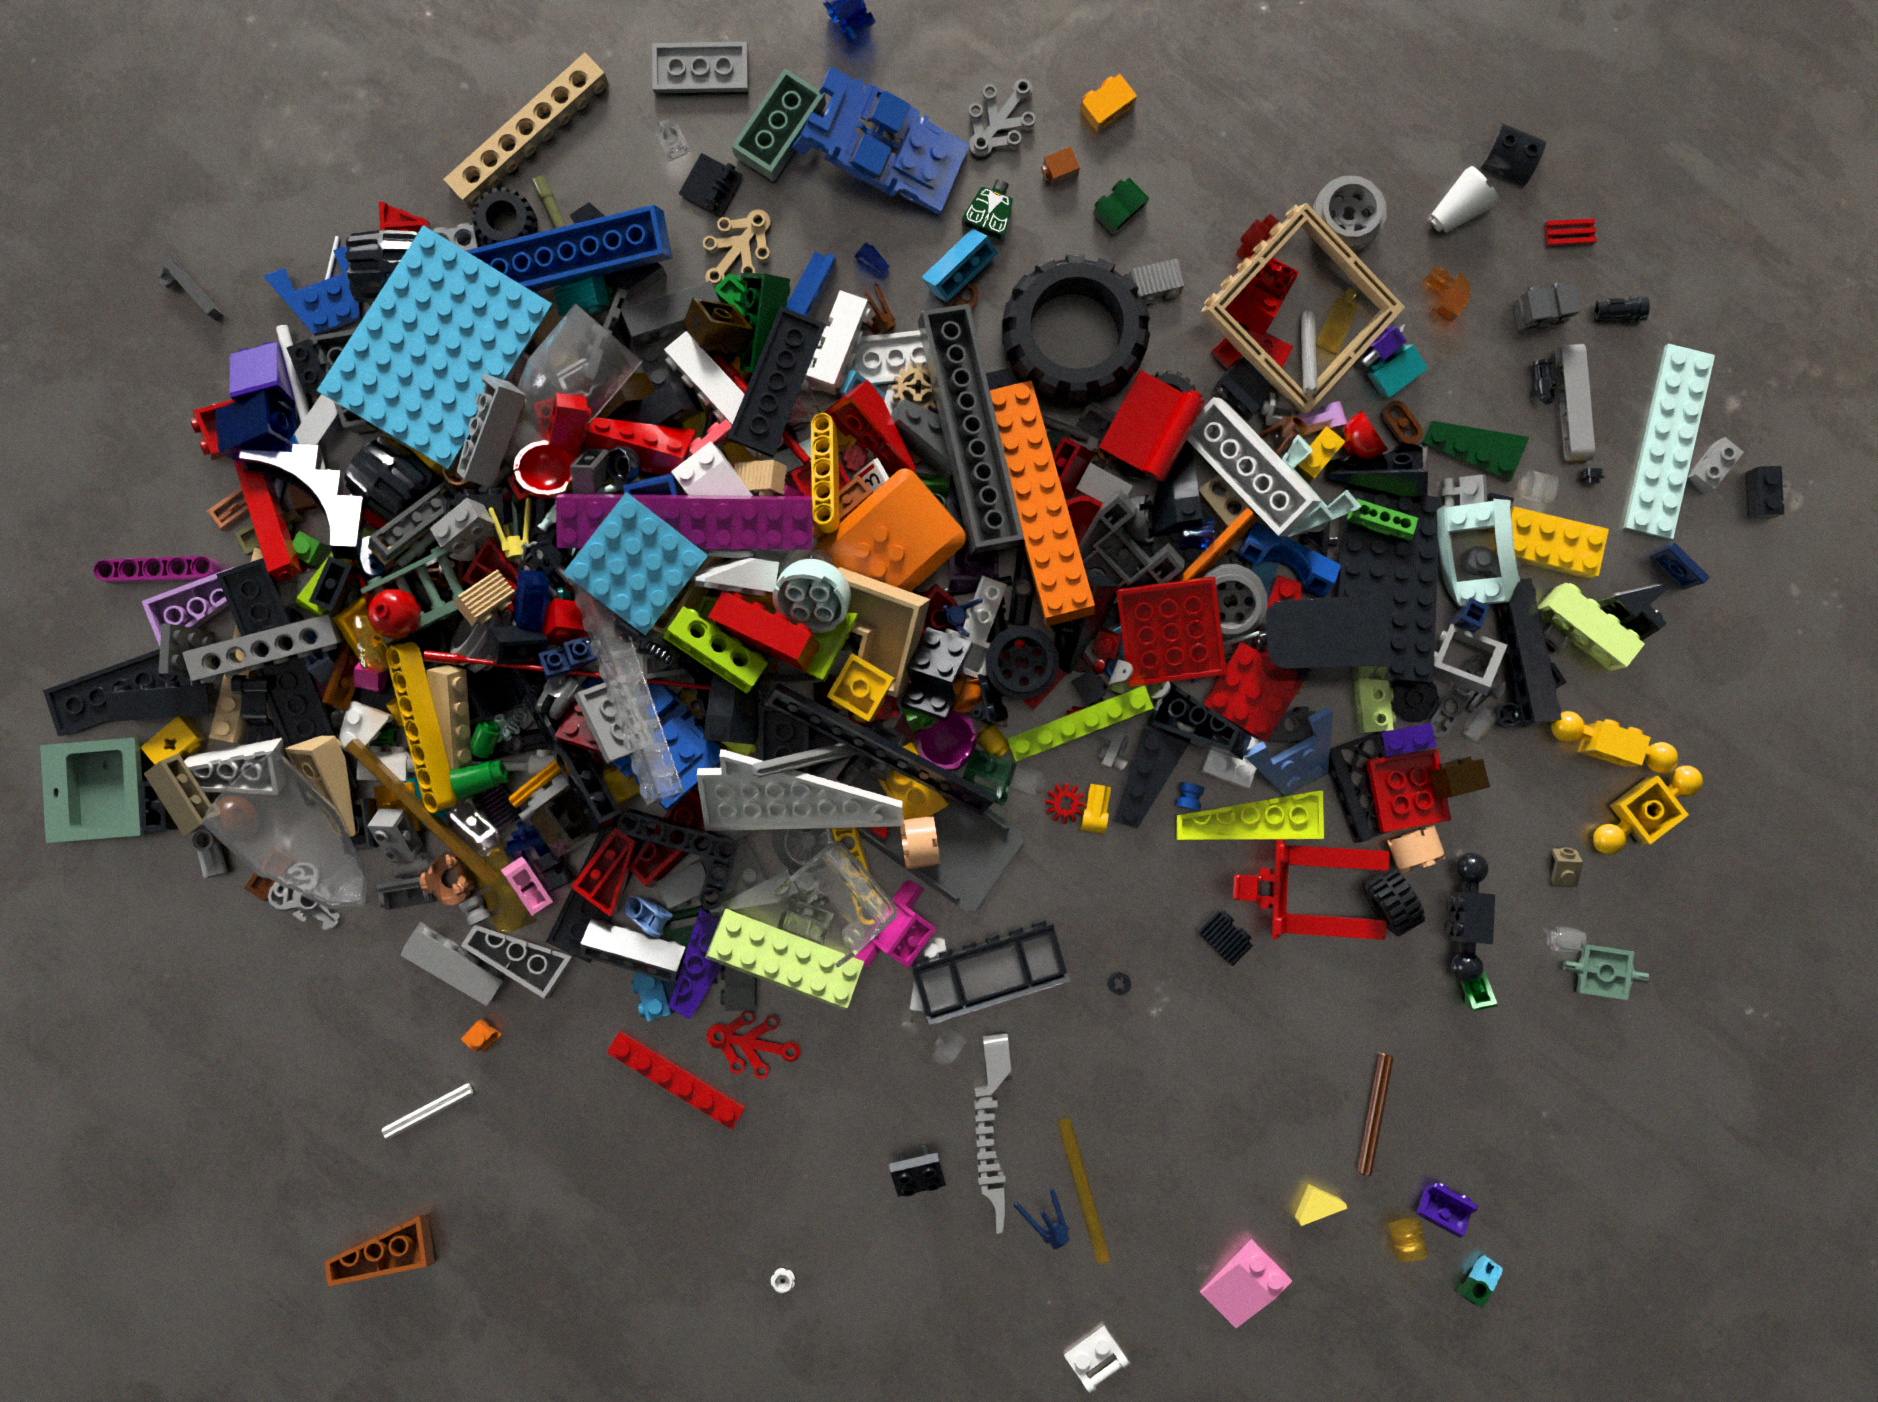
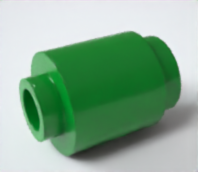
(485, 738)

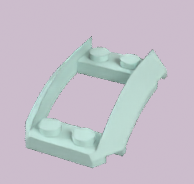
(1477, 517)

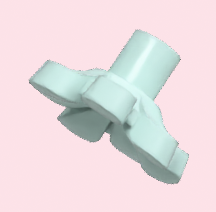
(502, 721)

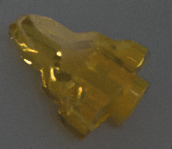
(370, 645)

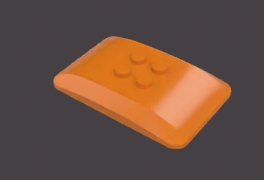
(896, 534)

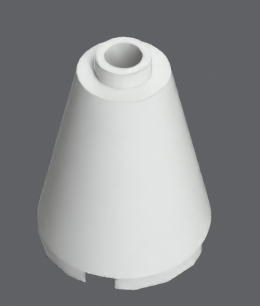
(1464, 201)

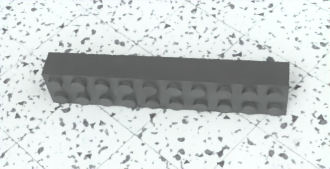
(970, 429)

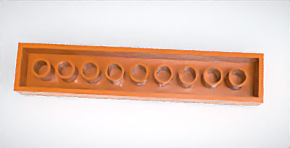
(1041, 507)

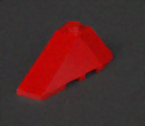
(869, 421)

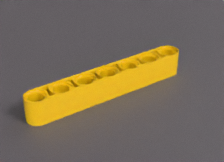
(421, 726)

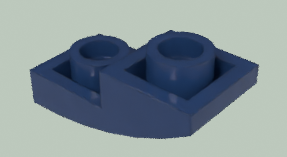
(567, 658)

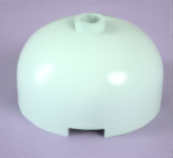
(813, 588)

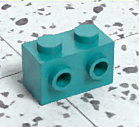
(1397, 370)

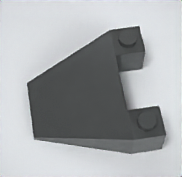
(1116, 555)

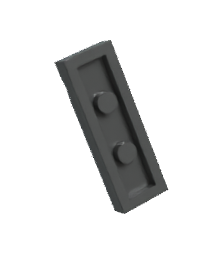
(174, 274)

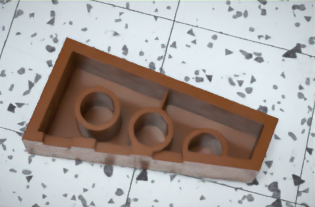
(392, 1252)

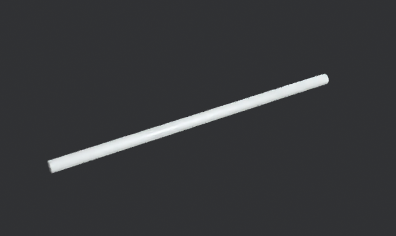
(302, 406)

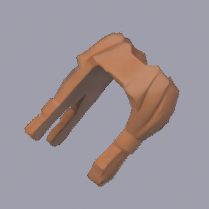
(432, 881)

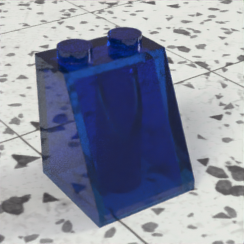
(255, 423)

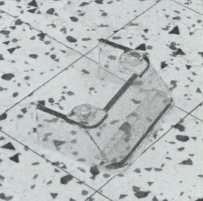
(851, 892)

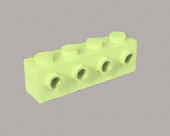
(1374, 705)

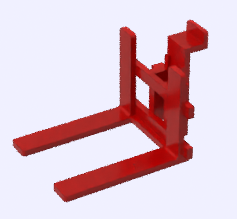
(1249, 889)

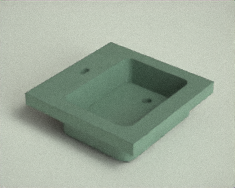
(91, 789)

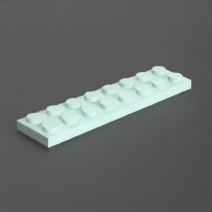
(1669, 442)

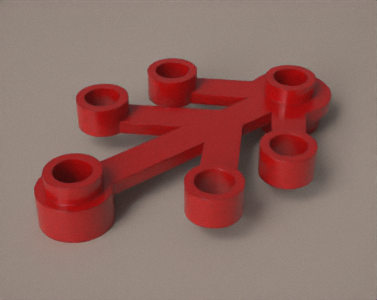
(749, 1042)

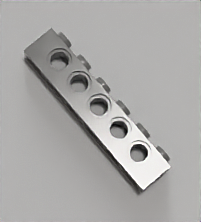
(200, 659)

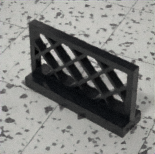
(1345, 788)

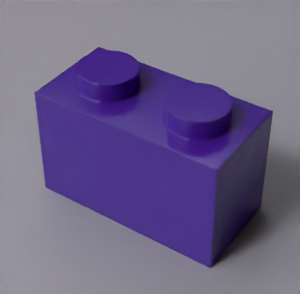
(1409, 739)

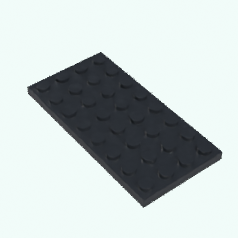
(1402, 571)

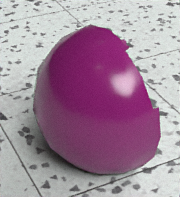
(948, 742)

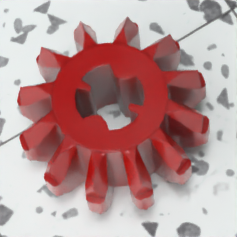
(1057, 800)

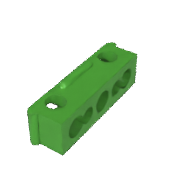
(1393, 520)

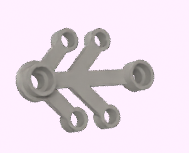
(999, 120)

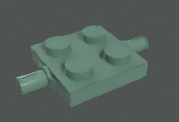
(1605, 972)

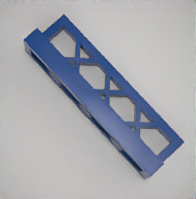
(812, 283)

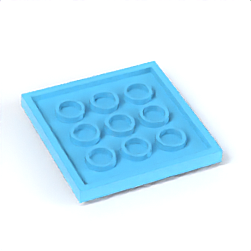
(635, 563)

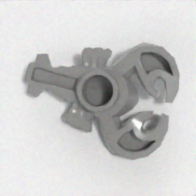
(306, 907)

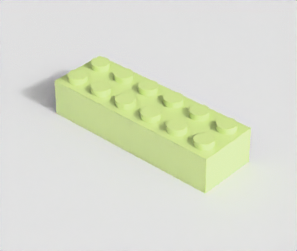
(784, 959)

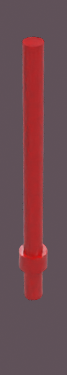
(733, 374)

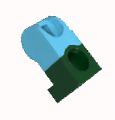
(1480, 1281)

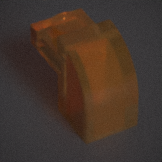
(1454, 292)

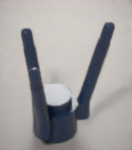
(956, 615)
(1055, 1233)

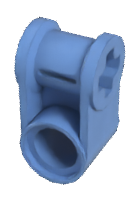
(647, 914)

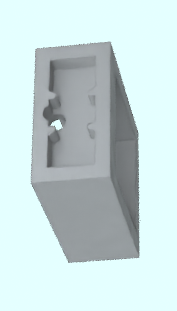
(1461, 677)

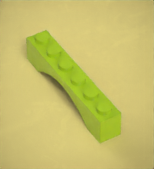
(1080, 723)

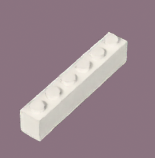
(708, 379)

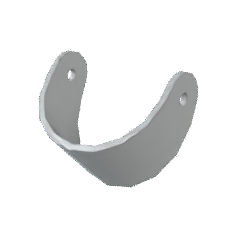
(1119, 682)

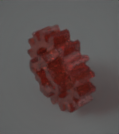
(1254, 235)

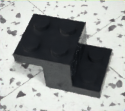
(936, 674)
(491, 694)

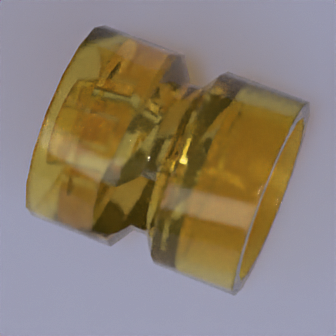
(1409, 1244)

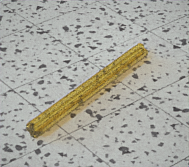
(1084, 1190)

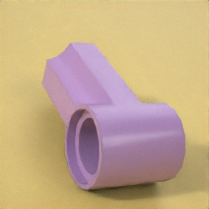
(1328, 415)

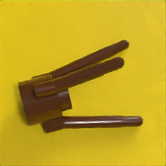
(882, 321)
(1290, 429)

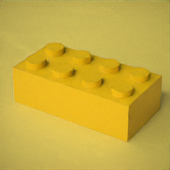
(1557, 543)

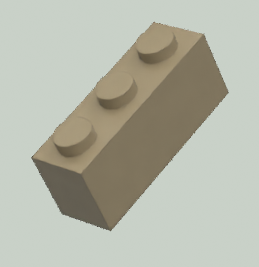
(179, 793)

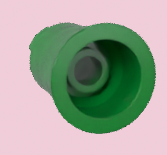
(477, 778)

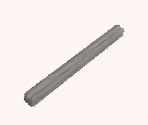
(802, 759)

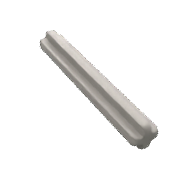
(1308, 343)

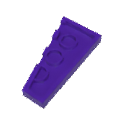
(696, 971)

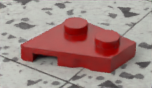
(399, 220)

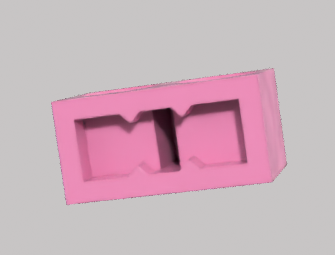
(526, 885)

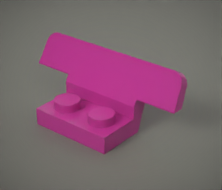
(905, 934)

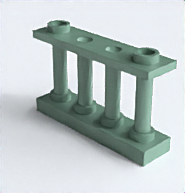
(439, 608)

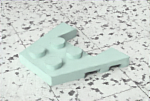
(1321, 513)

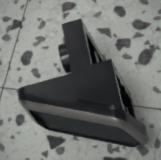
(1634, 609)

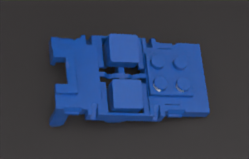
(924, 158)
(683, 739)

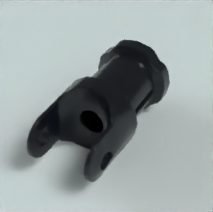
(1544, 382)

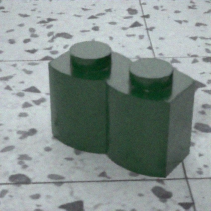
(1120, 205)

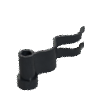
(253, 705)

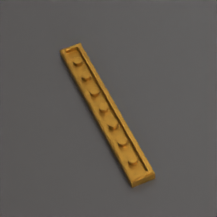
(417, 807)

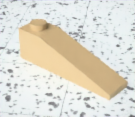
(325, 766)

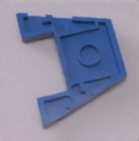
(322, 304)

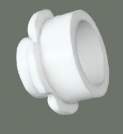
(789, 1280)

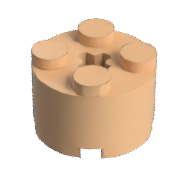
(920, 842)
(1416, 849)

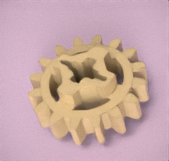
(908, 388)

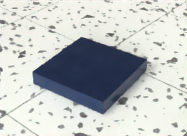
(1680, 566)

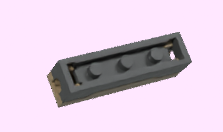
(411, 524)

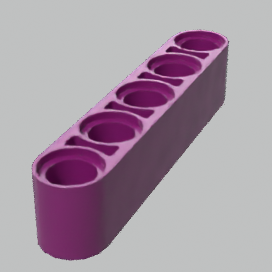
(146, 566)

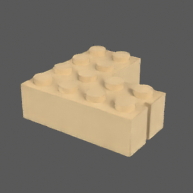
(889, 624)

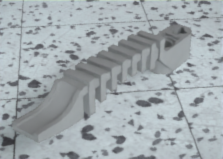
(998, 1070)

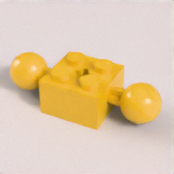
(1615, 744)
(1663, 812)

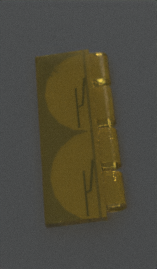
(502, 896)

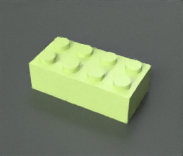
(1590, 627)

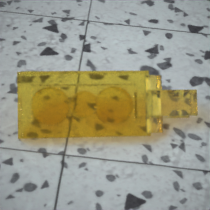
(1337, 323)

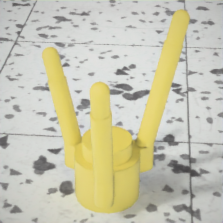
(513, 544)

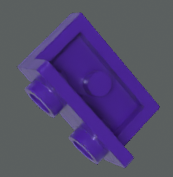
(1446, 1209)

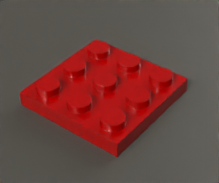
(1250, 696)
(1405, 791)

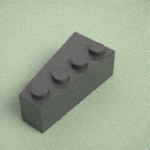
(660, 316)

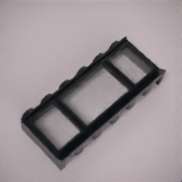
(989, 972)

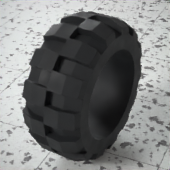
(1088, 279)

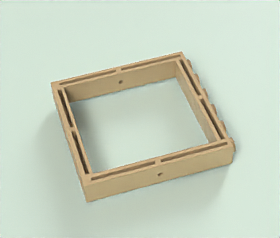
(1350, 264)

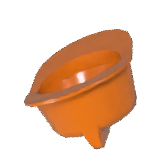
(969, 697)

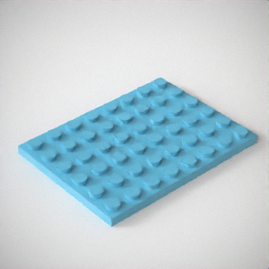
(428, 343)

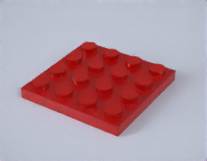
(1172, 631)

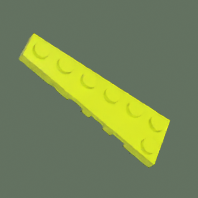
(1276, 818)

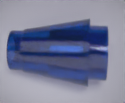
(871, 259)

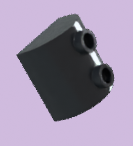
(1513, 154)

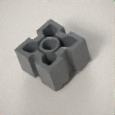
(1546, 306)

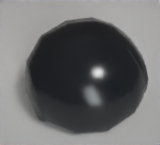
(623, 464)

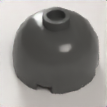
(1141, 524)

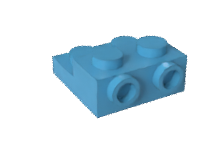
(654, 995)

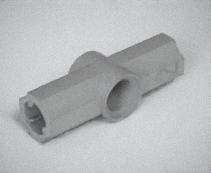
(210, 856)

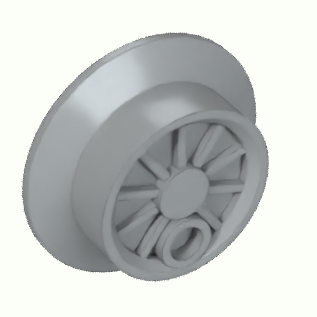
(799, 846)

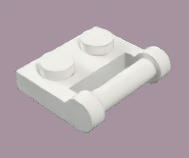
(1091, 1353)

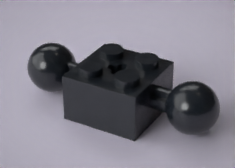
(1470, 917)

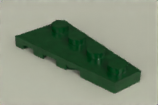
(1480, 448)

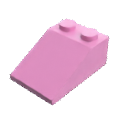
(1246, 1284)

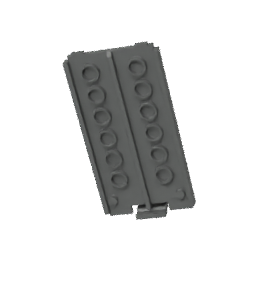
(970, 846)

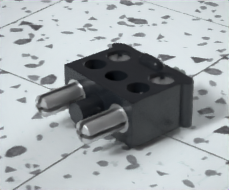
(544, 558)

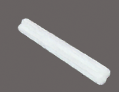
(427, 1111)

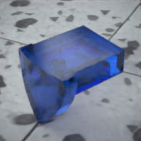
(1198, 536)

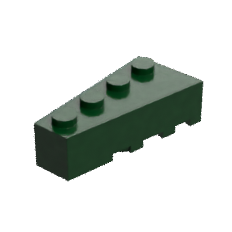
(762, 301)

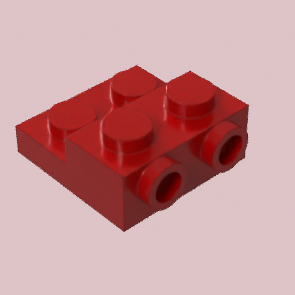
(204, 423)

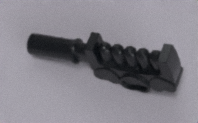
(652, 642)

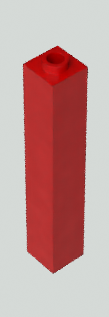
(269, 524)

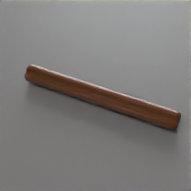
(1375, 1114)

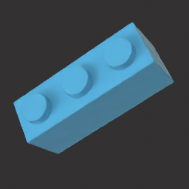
(959, 265)

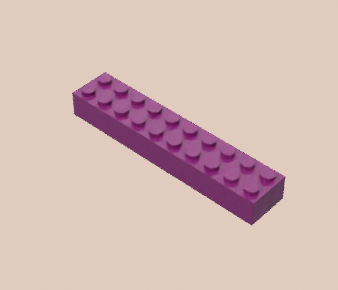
(702, 519)

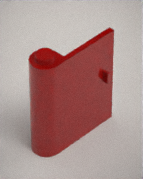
(1152, 425)

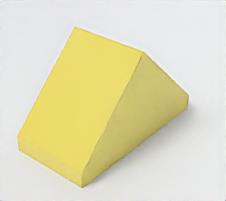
(1317, 1205)

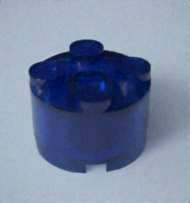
(849, 16)

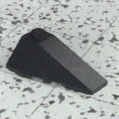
(730, 712)

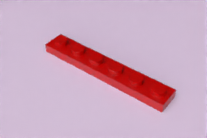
(675, 1080)

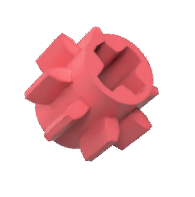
(855, 458)

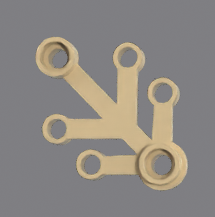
(739, 244)

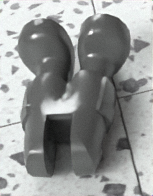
(563, 690)

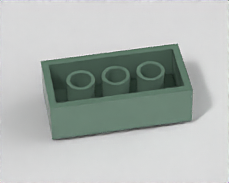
(777, 124)

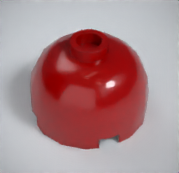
(1362, 438)
(394, 613)

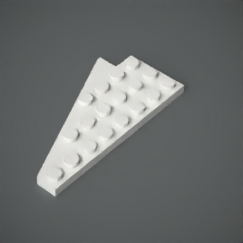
(786, 800)

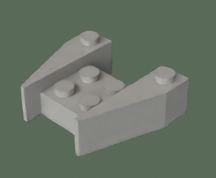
(747, 880)

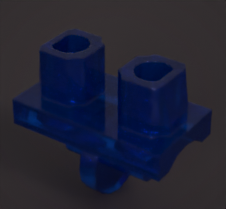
(527, 839)

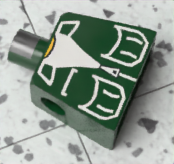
(990, 211)

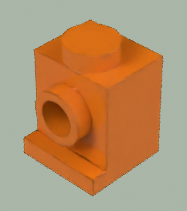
(481, 1036)

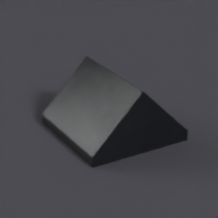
(363, 812)

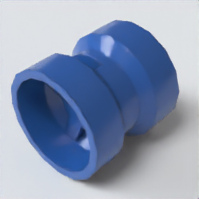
(1190, 796)

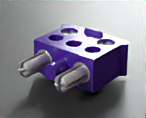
(1383, 346)

